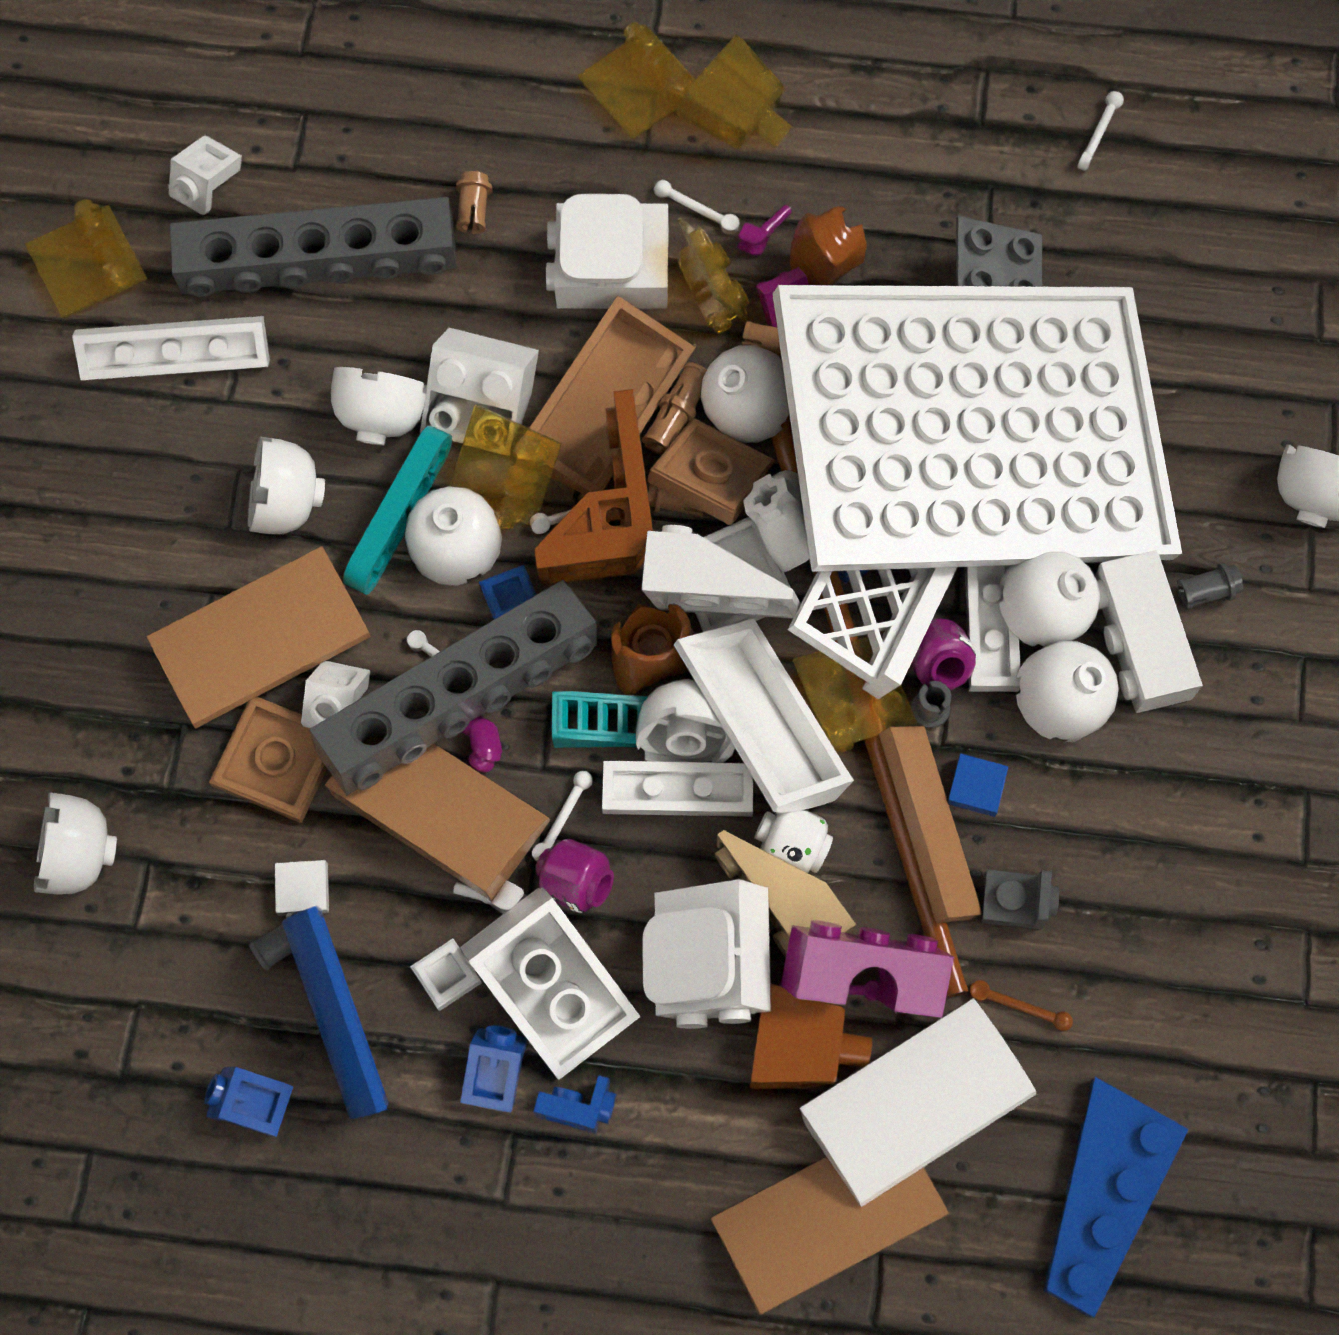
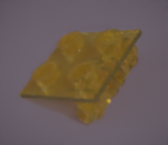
(638, 81)
(85, 259)
(705, 272)
(506, 465)
(841, 704)

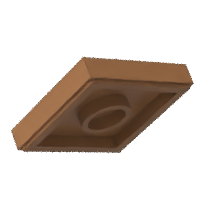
(710, 470)
(271, 761)

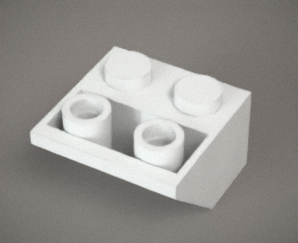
(474, 371)

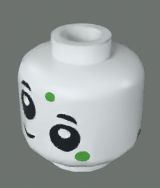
(795, 838)

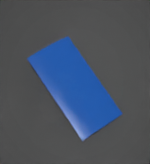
(335, 1013)

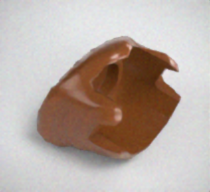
(827, 247)
(645, 647)

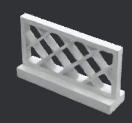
(902, 633)

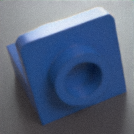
(493, 1068)
(247, 1100)
(567, 1107)

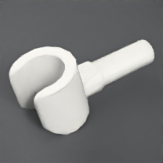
(505, 899)

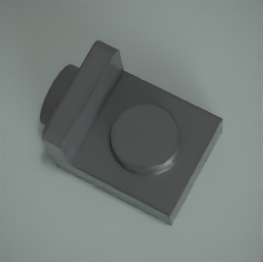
(1019, 899)

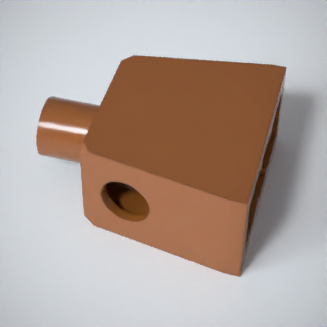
(803, 1044)

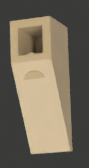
(792, 893)

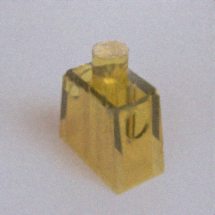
(736, 98)

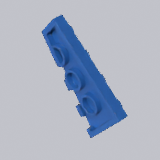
(1112, 1184)

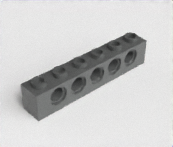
(291, 234)
(467, 663)

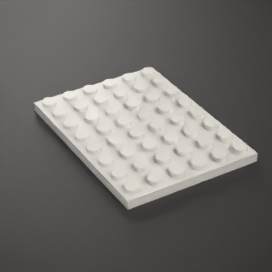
(972, 425)

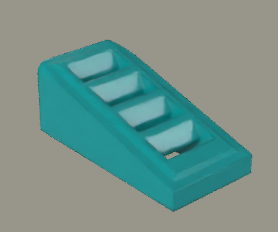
(582, 702)

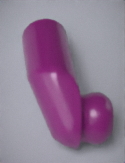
(484, 743)

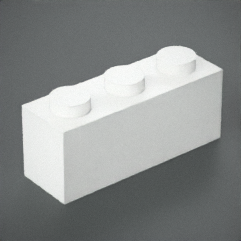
(1146, 632)

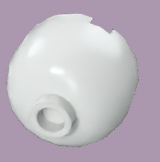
(746, 393)
(376, 403)
(1310, 484)
(282, 487)
(452, 535)
(1049, 598)
(1067, 690)
(681, 726)
(72, 845)

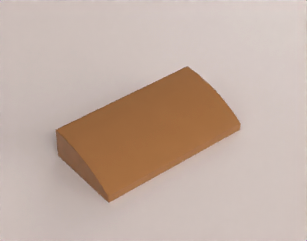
(621, 354)
(258, 637)
(450, 817)
(816, 1228)

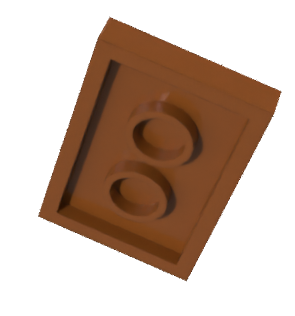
(584, 541)

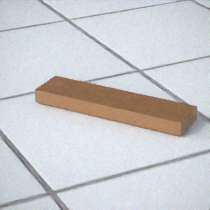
(930, 824)

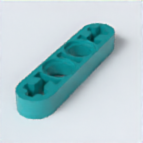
(390, 520)

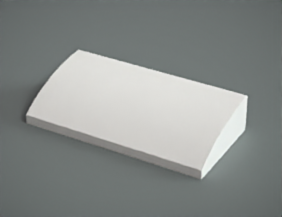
(765, 716)
(917, 1102)

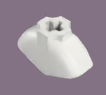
(779, 514)

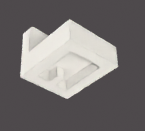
(200, 171)
(331, 690)

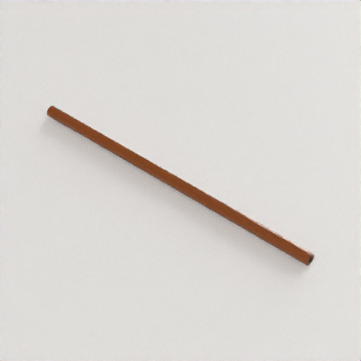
(786, 457)

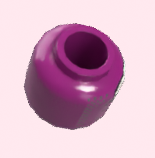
(944, 655)
(575, 875)

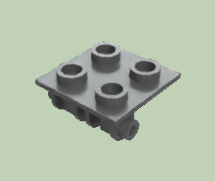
(996, 255)

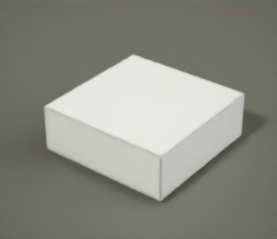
(301, 886)
(446, 974)

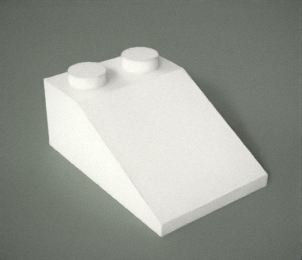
(709, 579)
(549, 982)

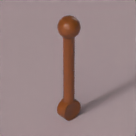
(981, 991)

